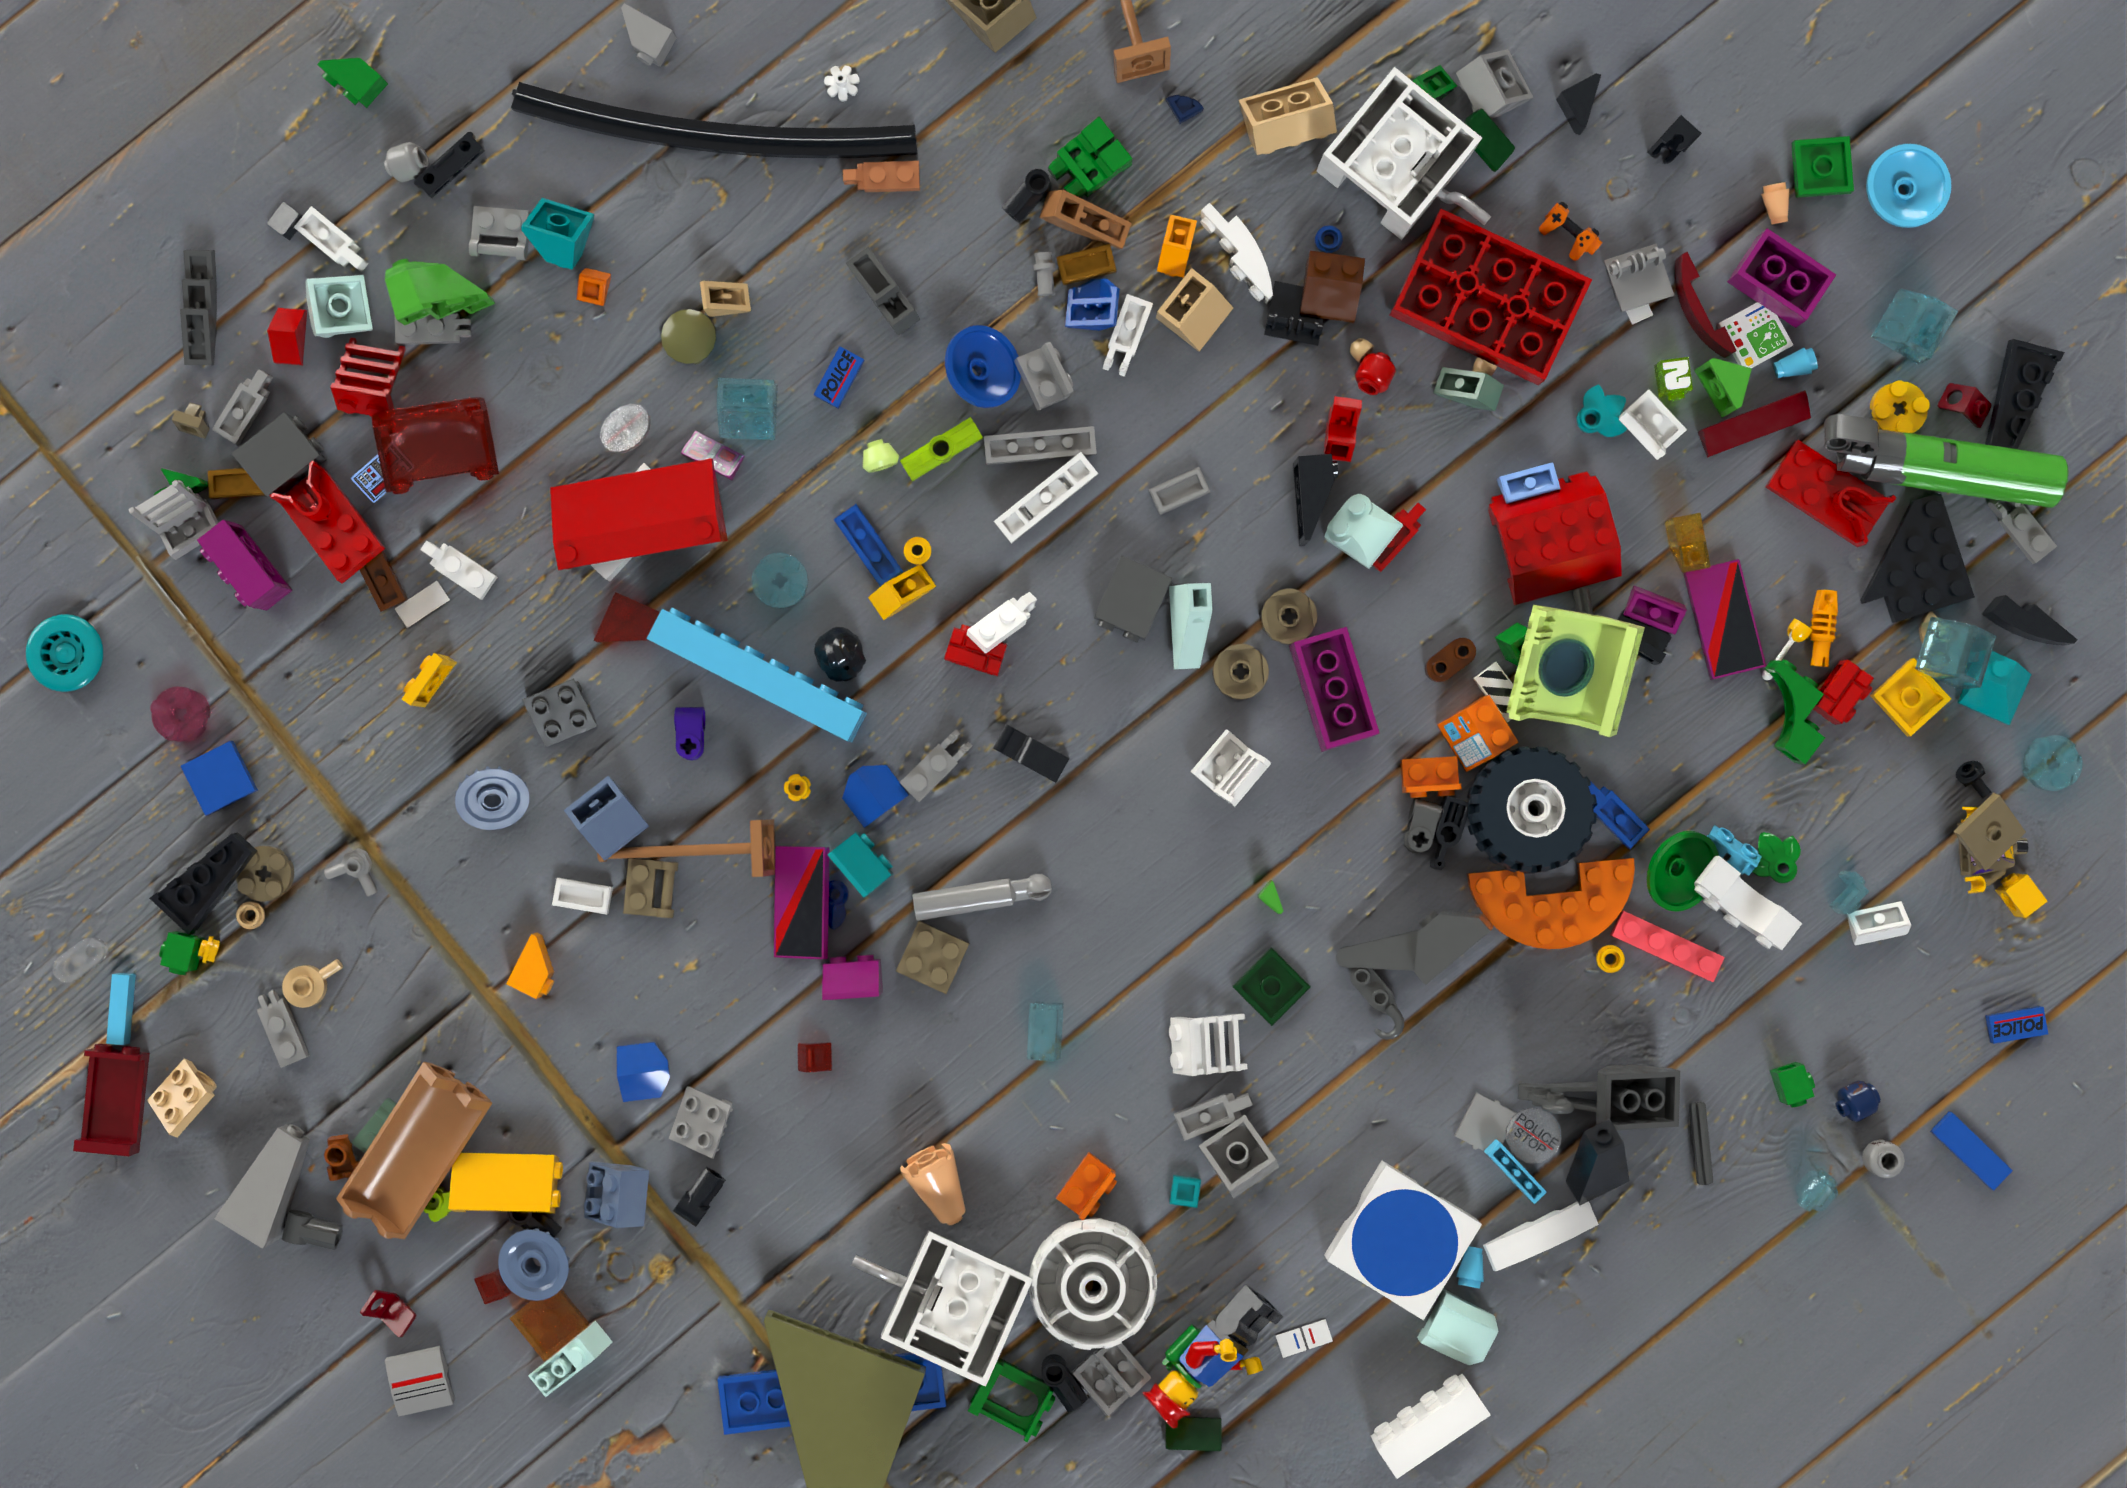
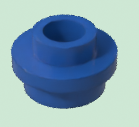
(1332, 232)

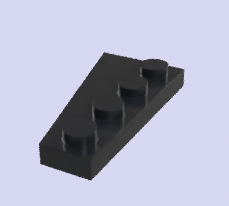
(2022, 381)
(200, 888)

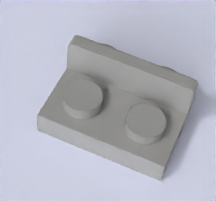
(1044, 376)

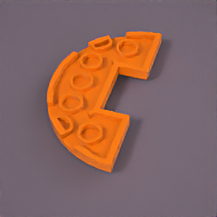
(1554, 918)

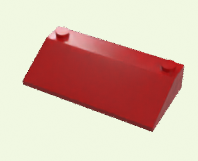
(636, 514)

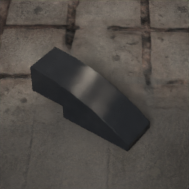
(2027, 622)

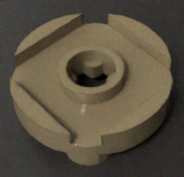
(1297, 603)
(1251, 660)
(273, 887)

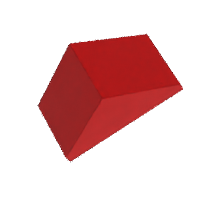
(288, 336)

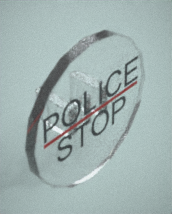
(625, 429)
(1533, 1135)

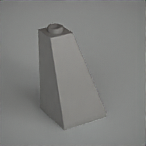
(266, 1191)

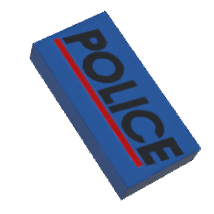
(839, 377)
(2016, 1024)

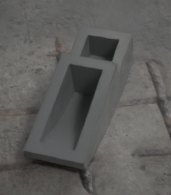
(883, 291)

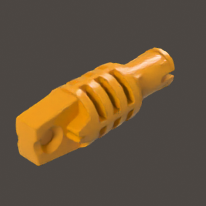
(1823, 626)

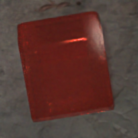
(814, 1057)
(492, 1286)

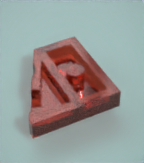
(626, 621)

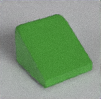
(1270, 897)

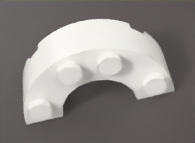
(1744, 906)

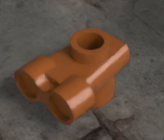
(340, 1157)

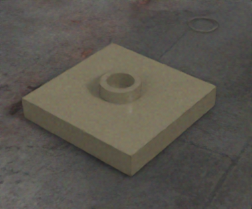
(1989, 831)

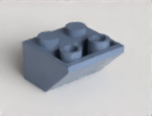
(606, 818)
(616, 1194)

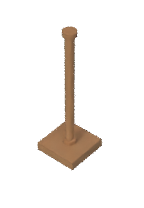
(1140, 58)
(761, 849)

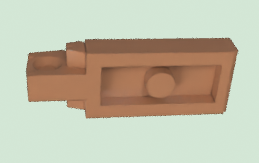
(884, 176)

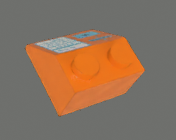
(1477, 733)

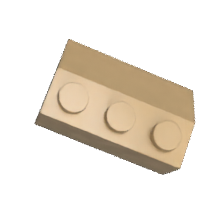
(1288, 116)

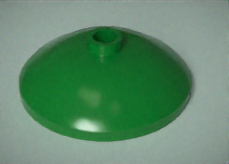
(1677, 867)

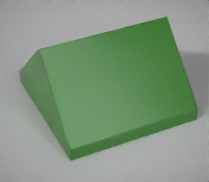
(1724, 384)

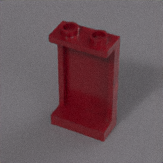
(114, 1101)

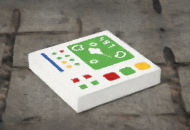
(1756, 335)

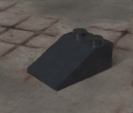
(1312, 482)

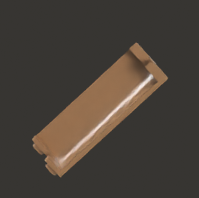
(413, 1151)

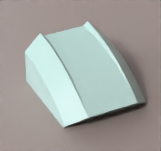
(1459, 1329)

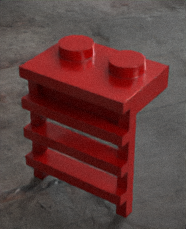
(364, 392)

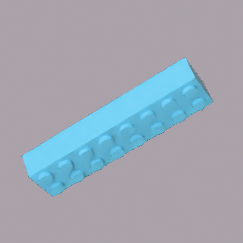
(754, 674)

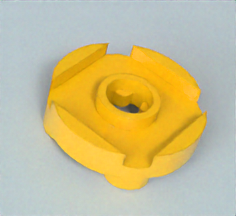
(1914, 404)

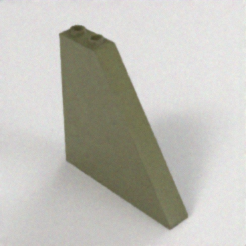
(841, 1402)

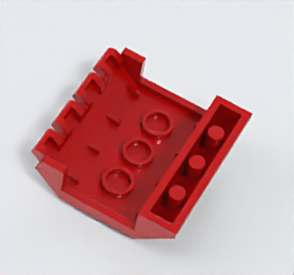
(1558, 539)

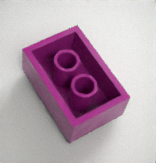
(1781, 278)
(243, 565)

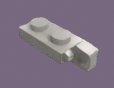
(243, 407)
(1211, 1114)

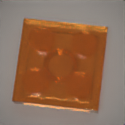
(549, 1323)

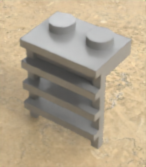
(177, 517)

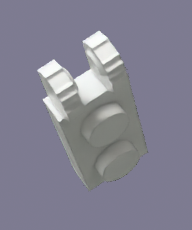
(1128, 331)

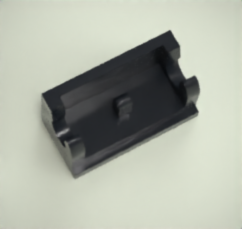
(1676, 139)

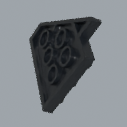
(1921, 564)

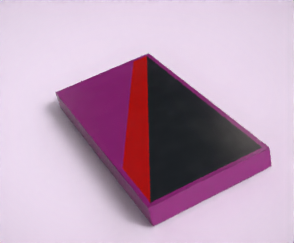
(1724, 619)
(801, 902)

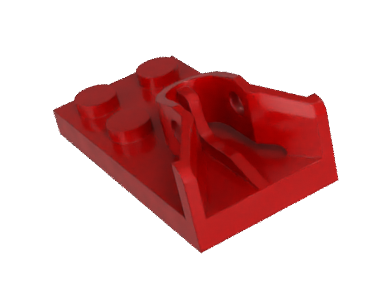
(1827, 494)
(330, 523)

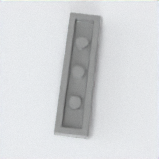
(1039, 445)

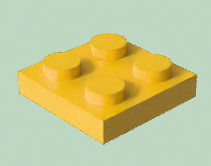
(433, 673)
(1910, 697)

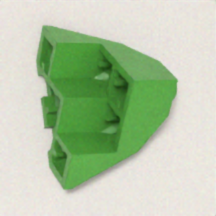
(431, 289)

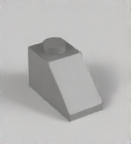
(648, 37)

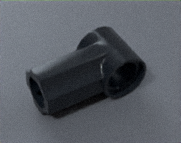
(1025, 197)
(696, 1201)
(534, 1221)
(1063, 1384)

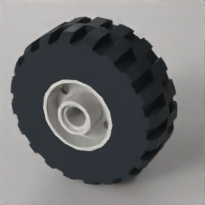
(1559, 803)

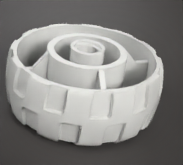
(1085, 1253)

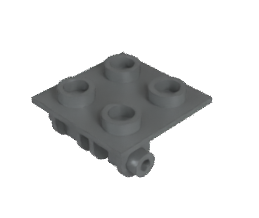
(559, 712)

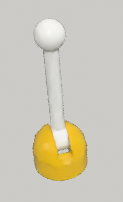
(1796, 632)

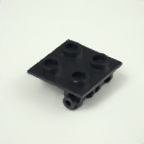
(1285, 318)

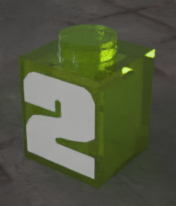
(1673, 378)

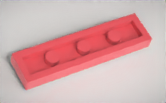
(1667, 946)

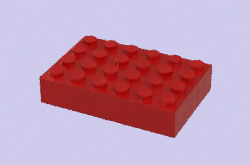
(1490, 297)

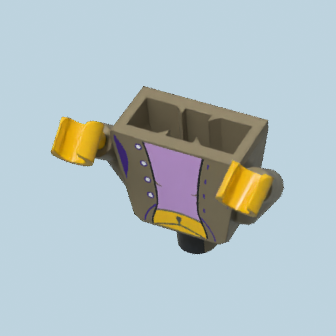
(1982, 878)

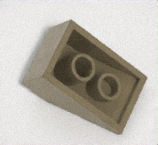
(995, 20)

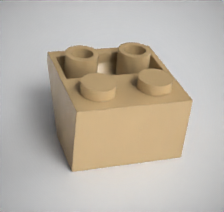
(1194, 310)

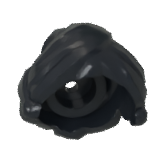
(839, 654)

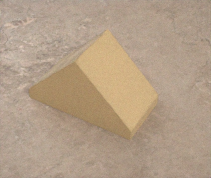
(724, 298)

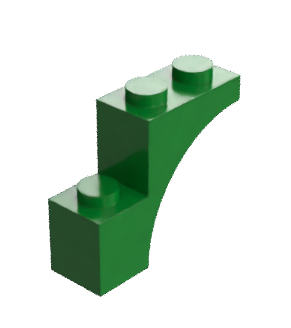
(1800, 695)

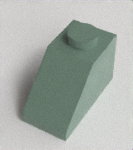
(1469, 388)

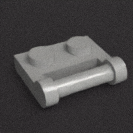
(498, 224)

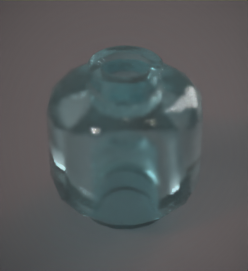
(1816, 1190)

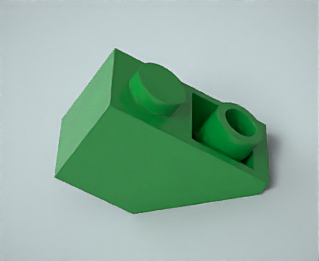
(356, 77)

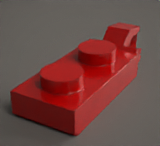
(1405, 534)

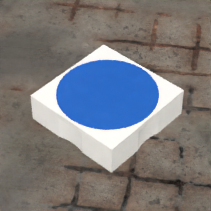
(1402, 1240)

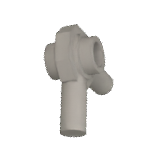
(357, 864)

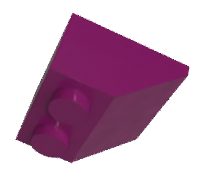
(852, 978)

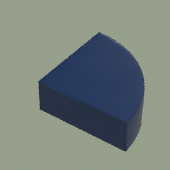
(1183, 107)

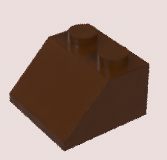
(1332, 286)

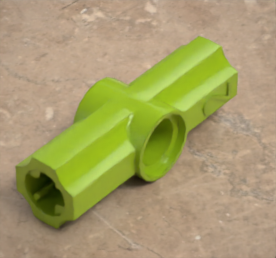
(957, 439)

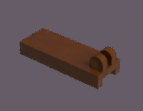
(383, 582)

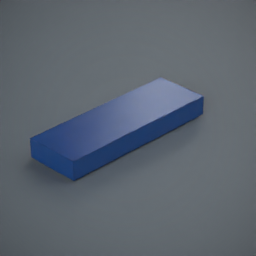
(868, 545)
(1971, 1150)

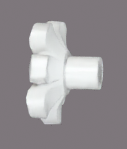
(842, 83)

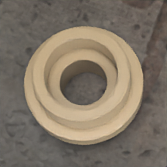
(242, 915)

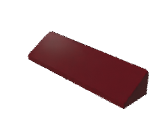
(1755, 424)

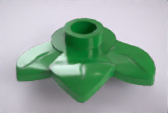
(1775, 853)

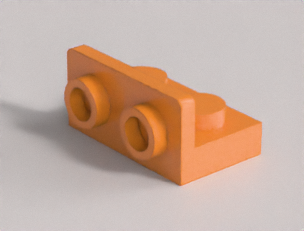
(1430, 775)
(1087, 1186)

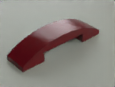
(1716, 340)

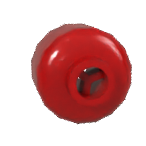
(1375, 373)

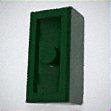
(1494, 145)
(1195, 1434)

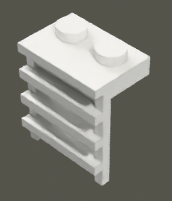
(1652, 423)
(1230, 768)
(1192, 1045)

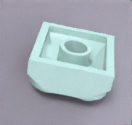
(338, 305)
(1362, 530)

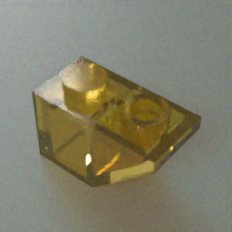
(1688, 542)

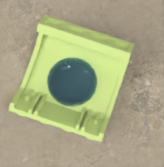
(1575, 669)

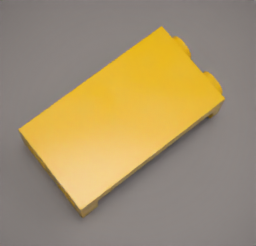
(505, 1183)

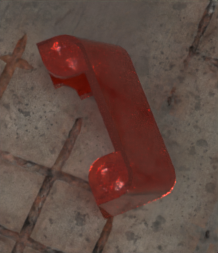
(434, 442)

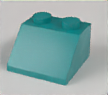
(861, 863)

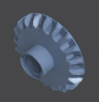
(496, 810)
(521, 1272)

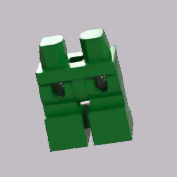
(1093, 140)

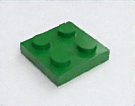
(1822, 166)

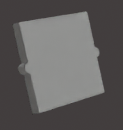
(1484, 1122)

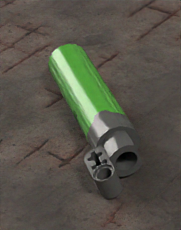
(1945, 463)

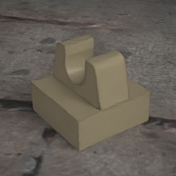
(191, 421)

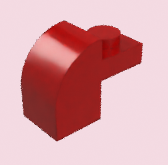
(1342, 428)

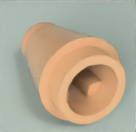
(1776, 202)

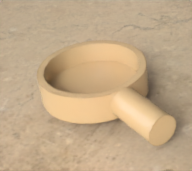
(307, 984)

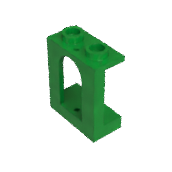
(1023, 1425)

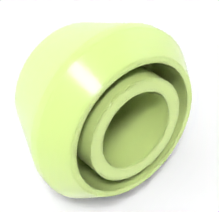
(879, 456)

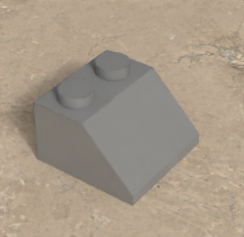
(1494, 83)
(1239, 1156)

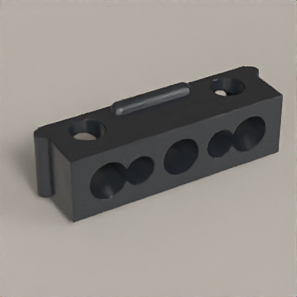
(449, 165)

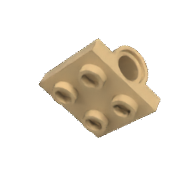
(181, 1097)

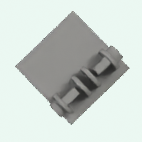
(1639, 277)
(701, 1122)

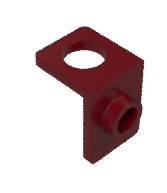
(1972, 404)
(392, 1311)

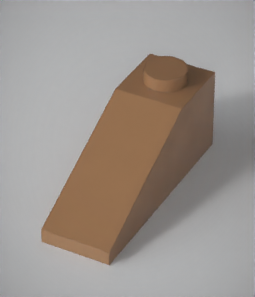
(1084, 218)

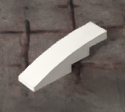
(1540, 1235)

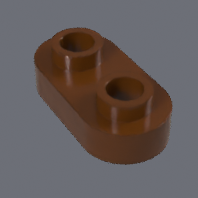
(1450, 659)

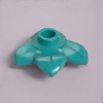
(1604, 411)

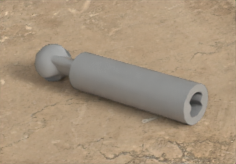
(979, 896)

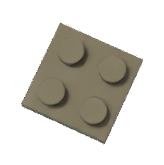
(932, 957)

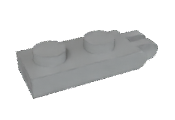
(432, 331)
(281, 1029)

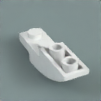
(1248, 260)

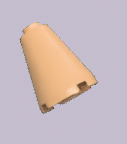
(937, 1182)

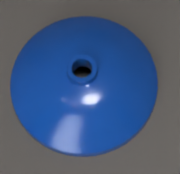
(993, 360)

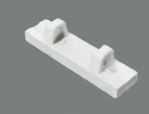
(1046, 497)

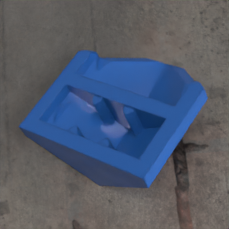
(1092, 305)
(872, 792)
(641, 1071)

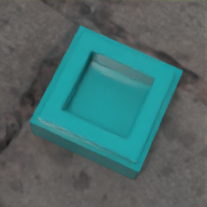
(1185, 1191)

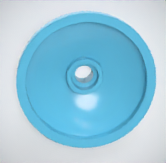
(1920, 174)

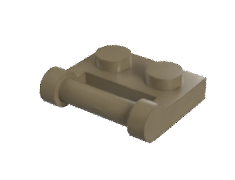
(641, 887)

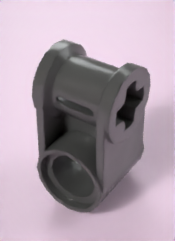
(1422, 819)

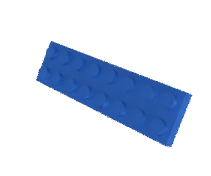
(757, 1403)

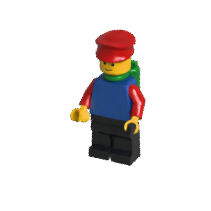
(1211, 1353)

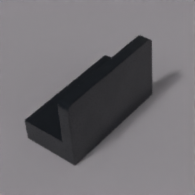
(1652, 643)

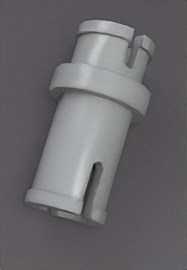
(1044, 269)

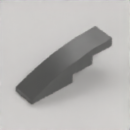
(200, 307)

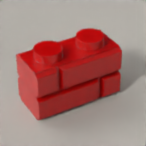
(966, 653)
(1842, 692)

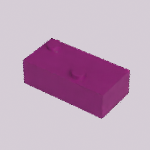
(1334, 689)

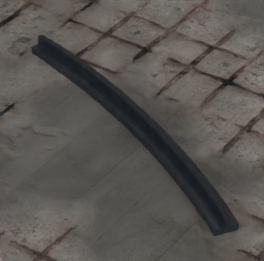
(714, 136)

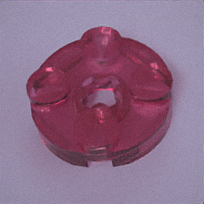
(164, 712)

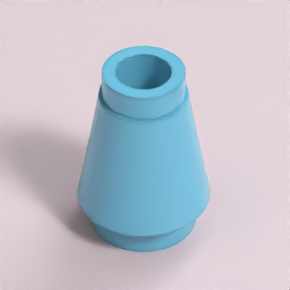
(1798, 363)
(1471, 1268)

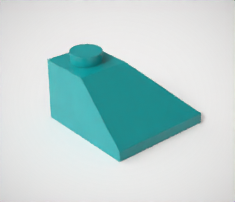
(558, 232)
(2000, 690)

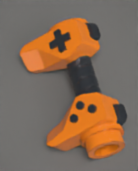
(1586, 240)

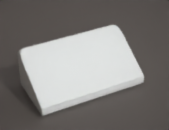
(1878, 923)

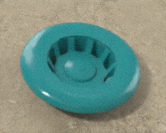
(65, 653)

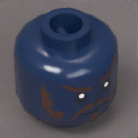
(1857, 1101)

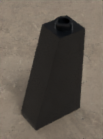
(1598, 1163)

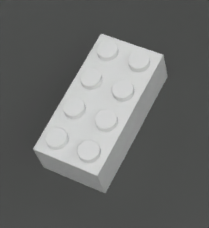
(1429, 1425)

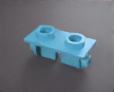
(1743, 856)

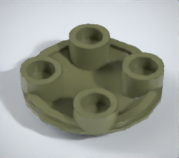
(688, 336)

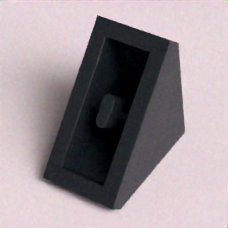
(1578, 101)

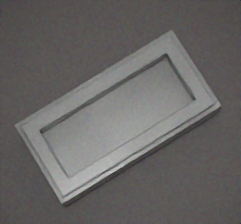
(1179, 491)

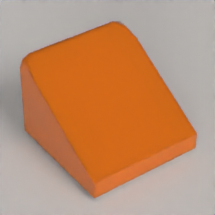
(593, 286)

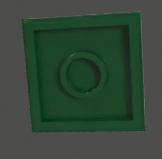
(1271, 986)

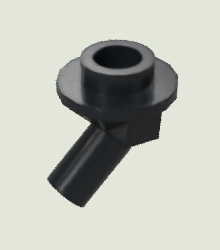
(1972, 776)

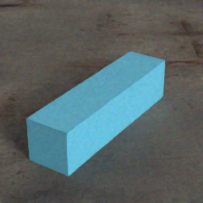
(120, 1009)
(1515, 1171)

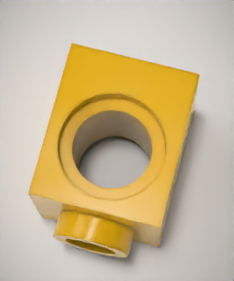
(2020, 894)

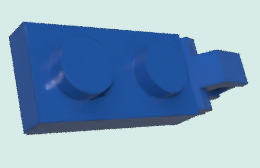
(1618, 816)

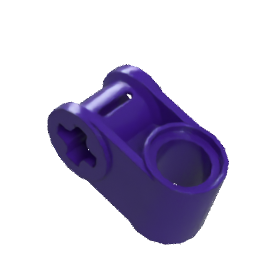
(690, 726)

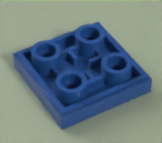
(219, 778)

